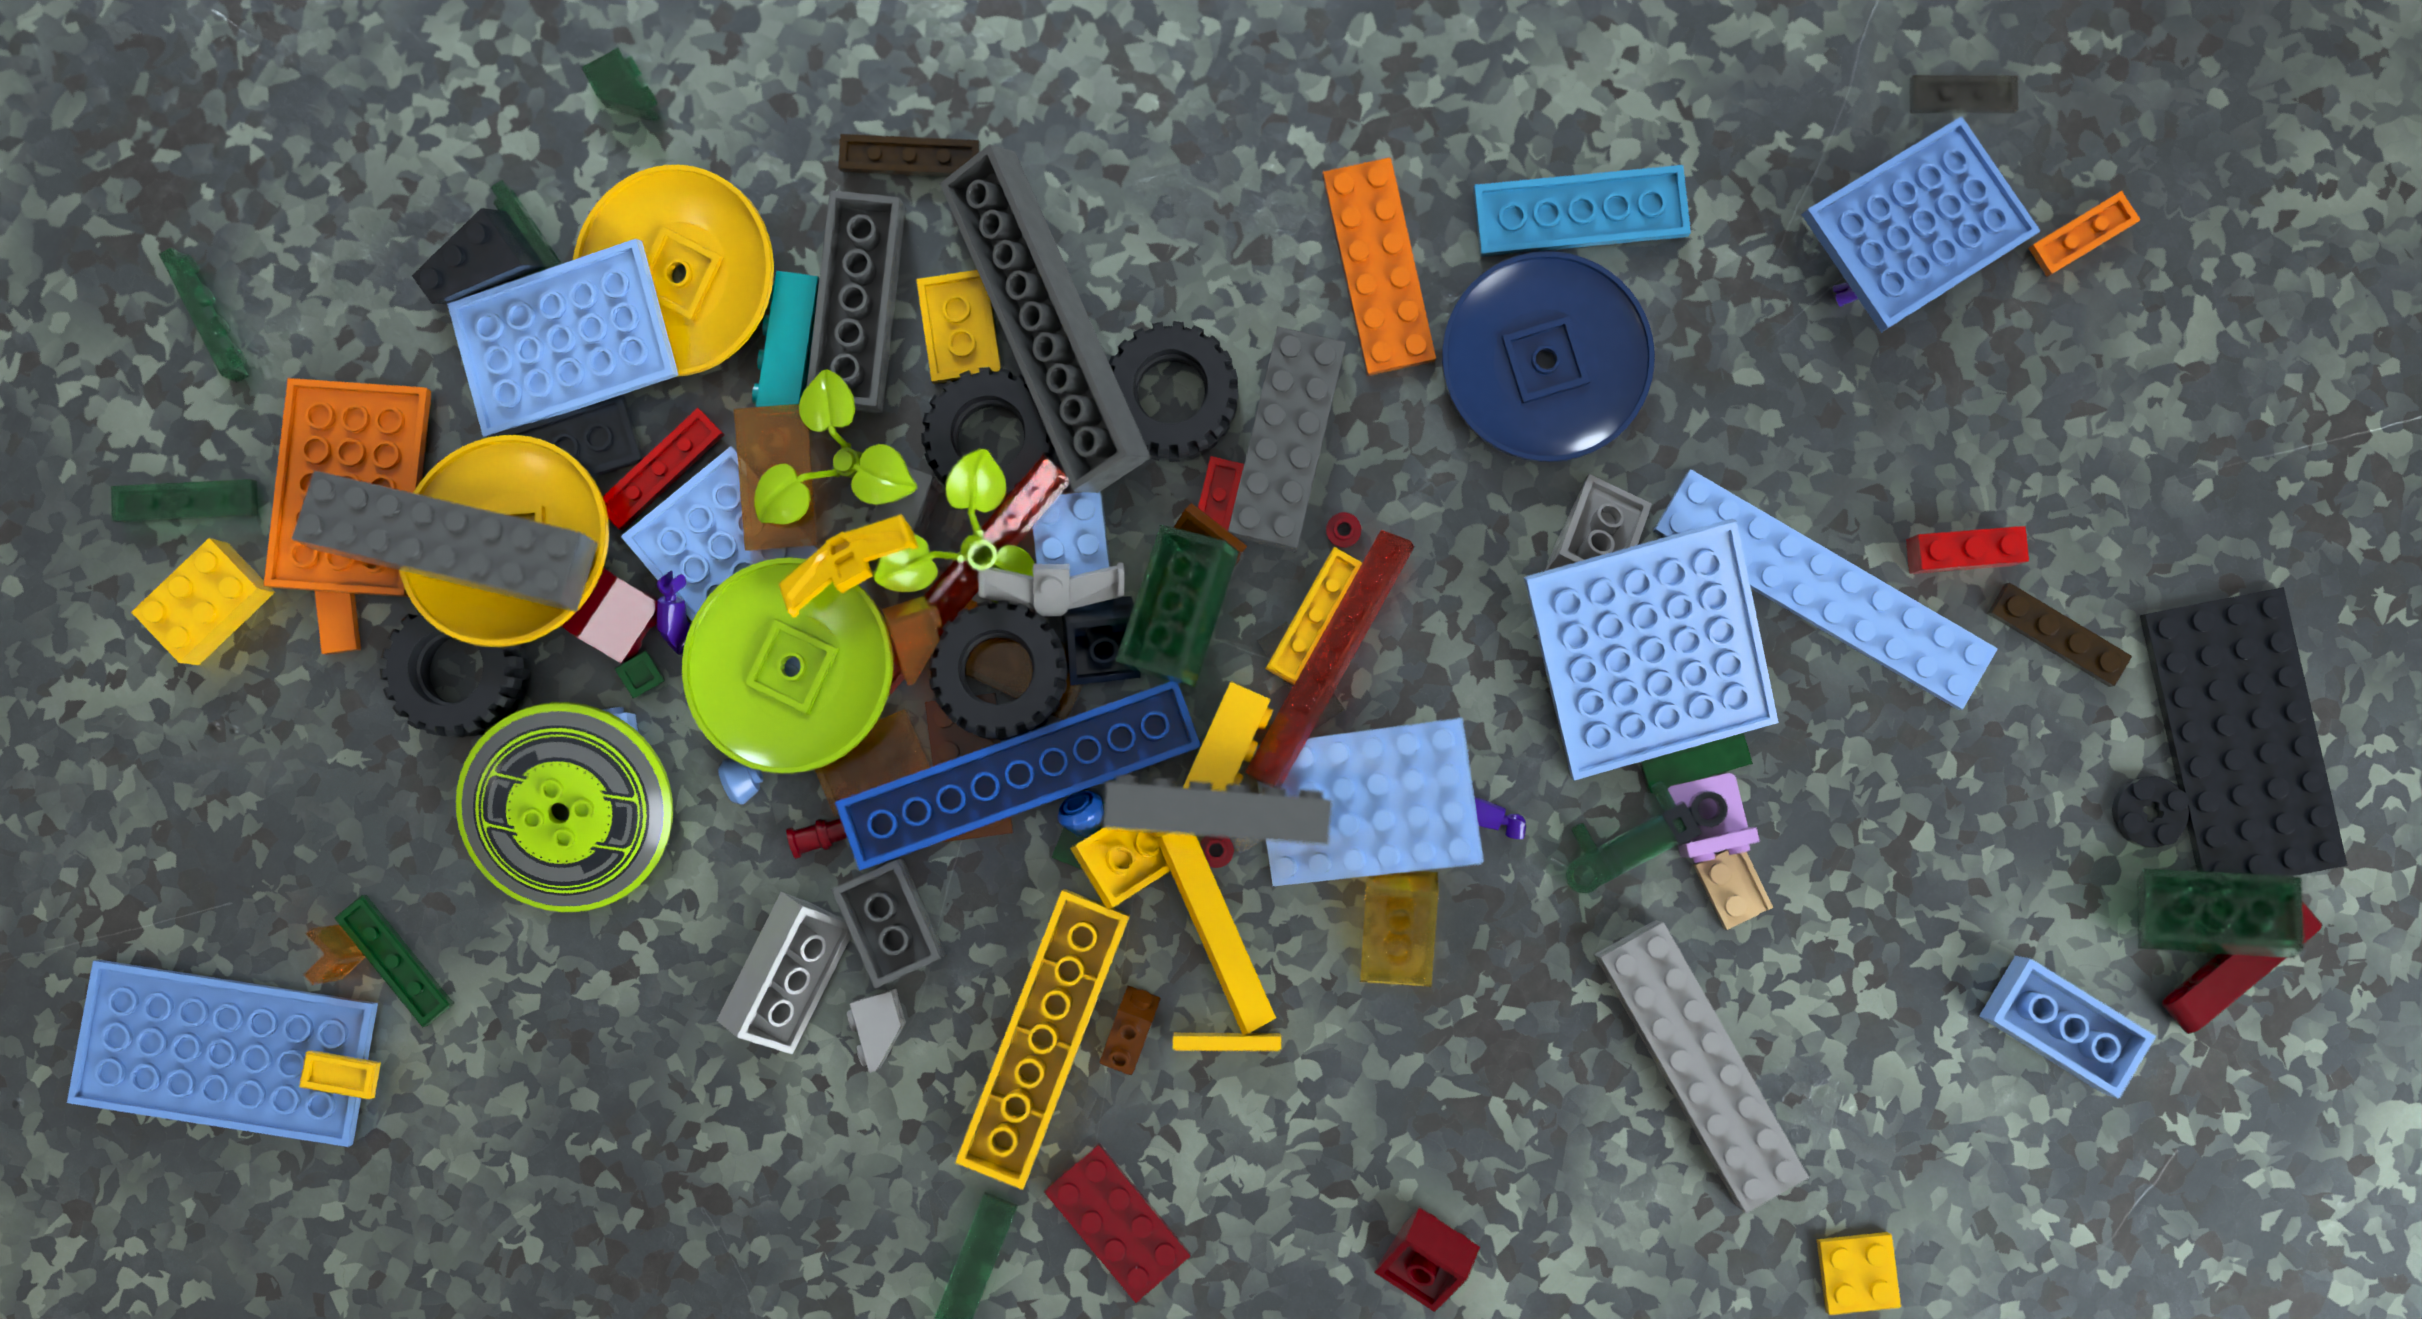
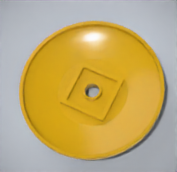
(711, 230)
(520, 480)

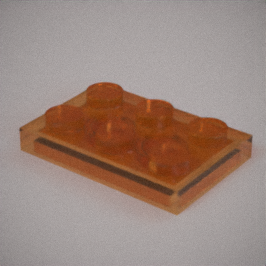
(883, 756)

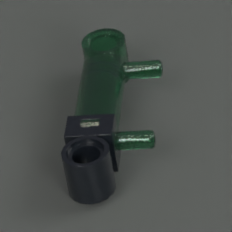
(1644, 842)

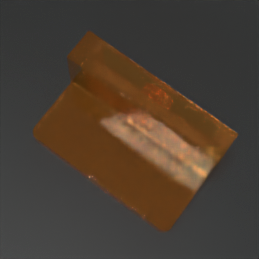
(339, 954)

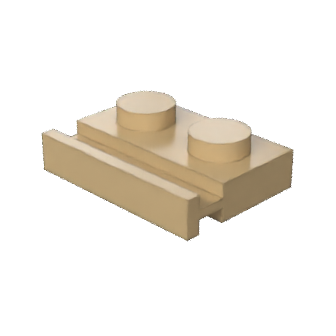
(1733, 888)

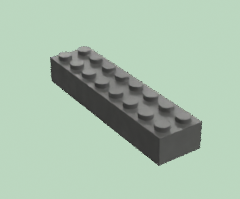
(445, 541)

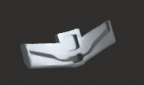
(1051, 587)

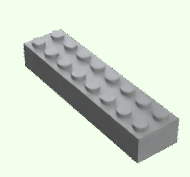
(1701, 1066)

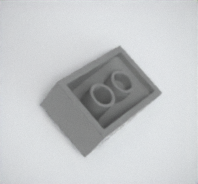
(1599, 523)

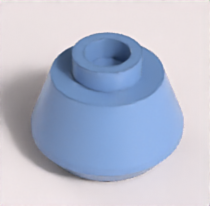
(739, 780)

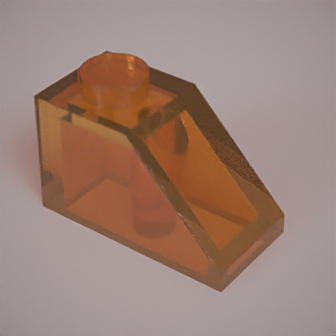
(913, 635)

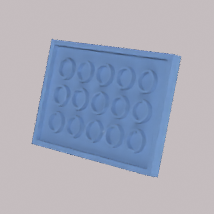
(1920, 223)

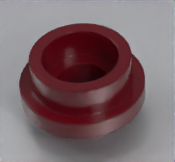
(1339, 540)
(1228, 850)

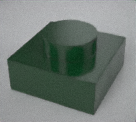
(639, 674)

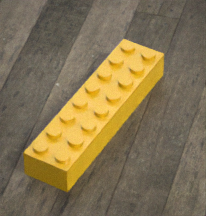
(1042, 1039)

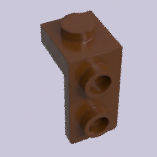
(1129, 1030)

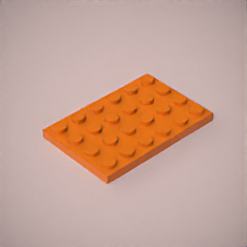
(352, 433)

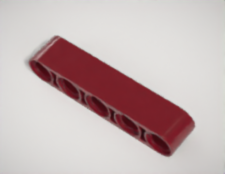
(2223, 982)

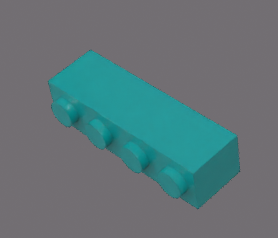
(788, 340)

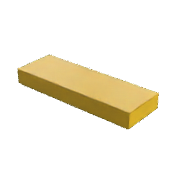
(1226, 1041)

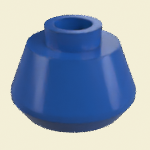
(1082, 813)

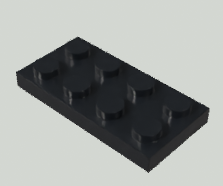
(594, 435)

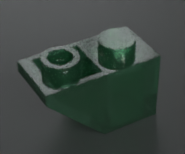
(618, 87)

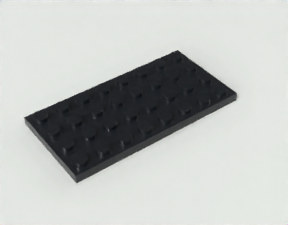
(2243, 736)

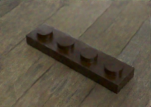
(904, 154)
(2059, 634)

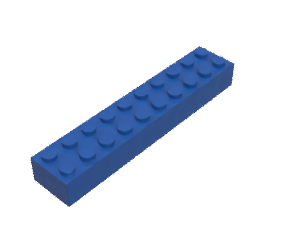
(1017, 775)

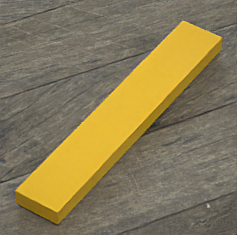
(1217, 930)

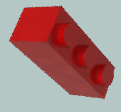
(1967, 550)

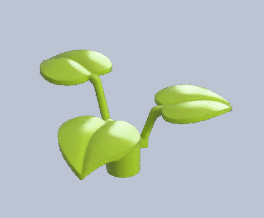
(876, 474)
(971, 484)

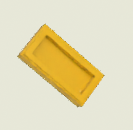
(340, 1074)

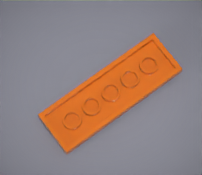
(1379, 266)

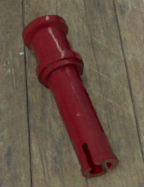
(815, 836)

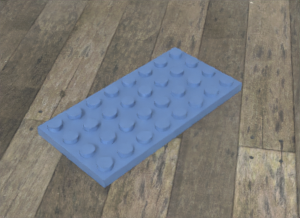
(215, 1051)

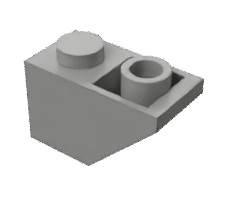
(878, 1025)

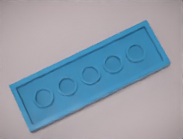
(1581, 210)

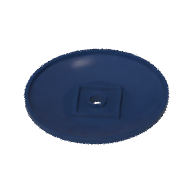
(1556, 307)

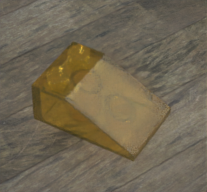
(1399, 928)

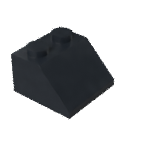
(1094, 640)

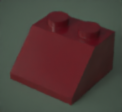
(1428, 1260)

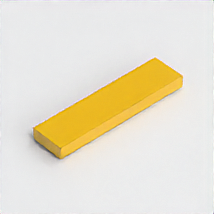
(1313, 615)

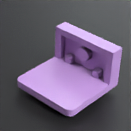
(1731, 833)

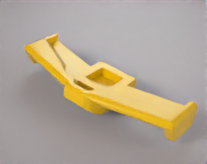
(845, 560)

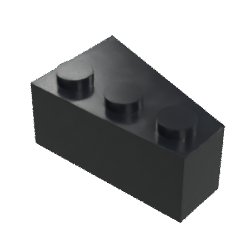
(476, 258)

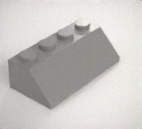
(785, 974)

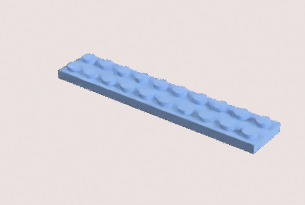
(1838, 594)

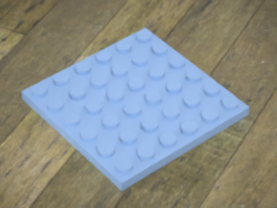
(1652, 649)

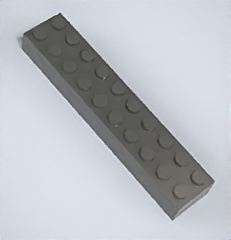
(1044, 320)

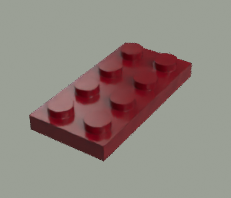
(1117, 1223)

